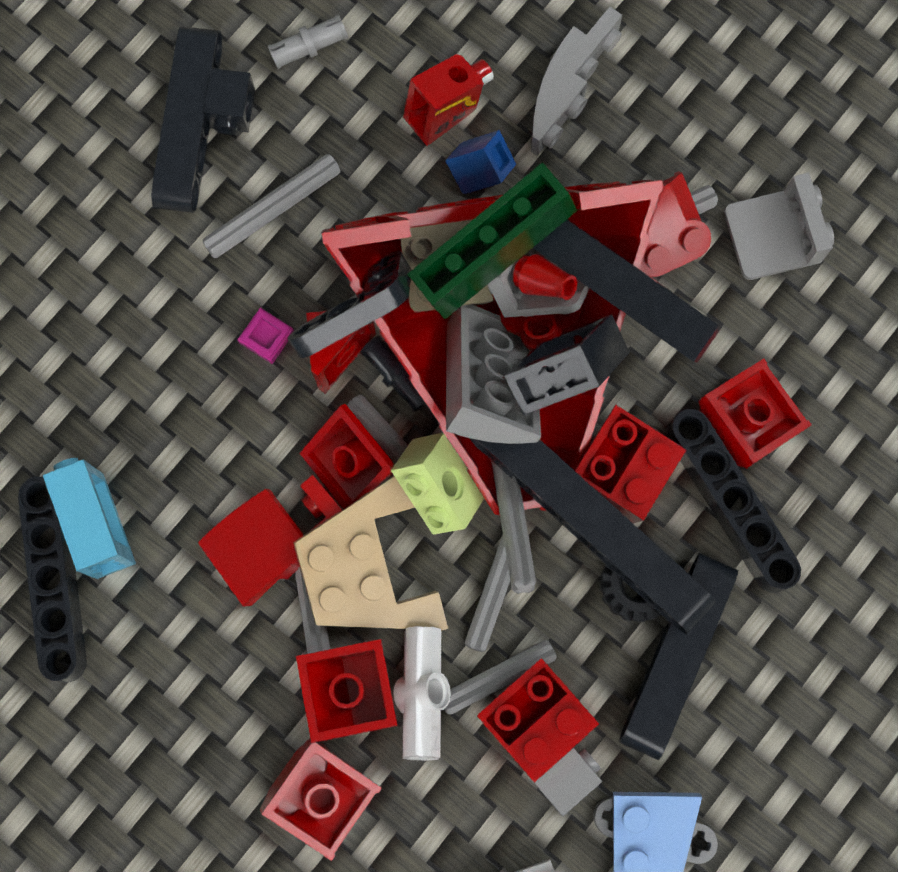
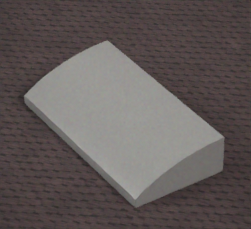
(476, 390)

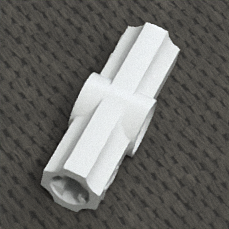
(422, 693)

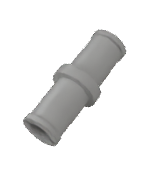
(308, 41)

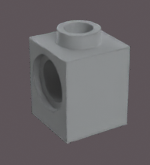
(569, 780)

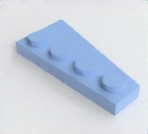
(653, 830)

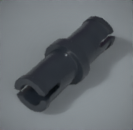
(393, 372)

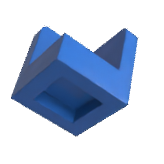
(481, 162)

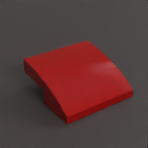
(254, 547)

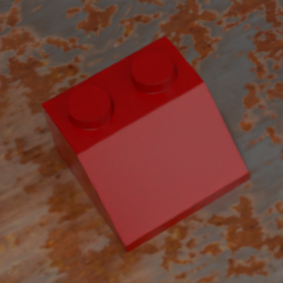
(346, 691)

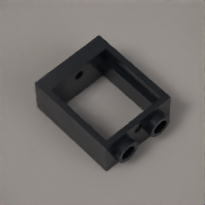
(567, 368)

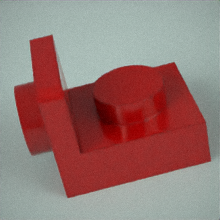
(318, 500)

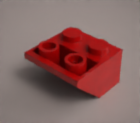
(629, 463)
(537, 720)

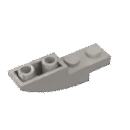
(567, 76)

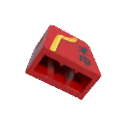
(444, 96)

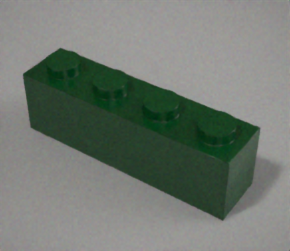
(493, 241)

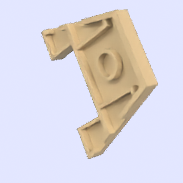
(349, 573)

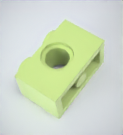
(438, 483)

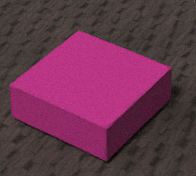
(265, 335)

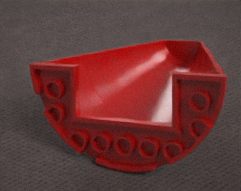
(608, 211)

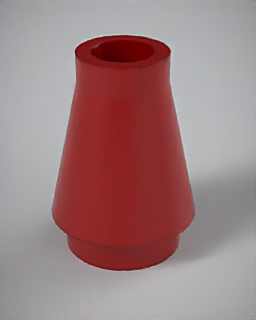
(542, 278)

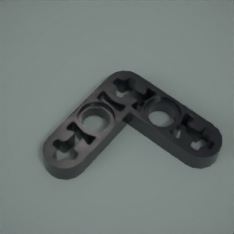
(384, 291)

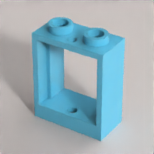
(88, 518)

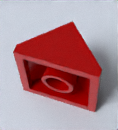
(333, 360)
(347, 457)

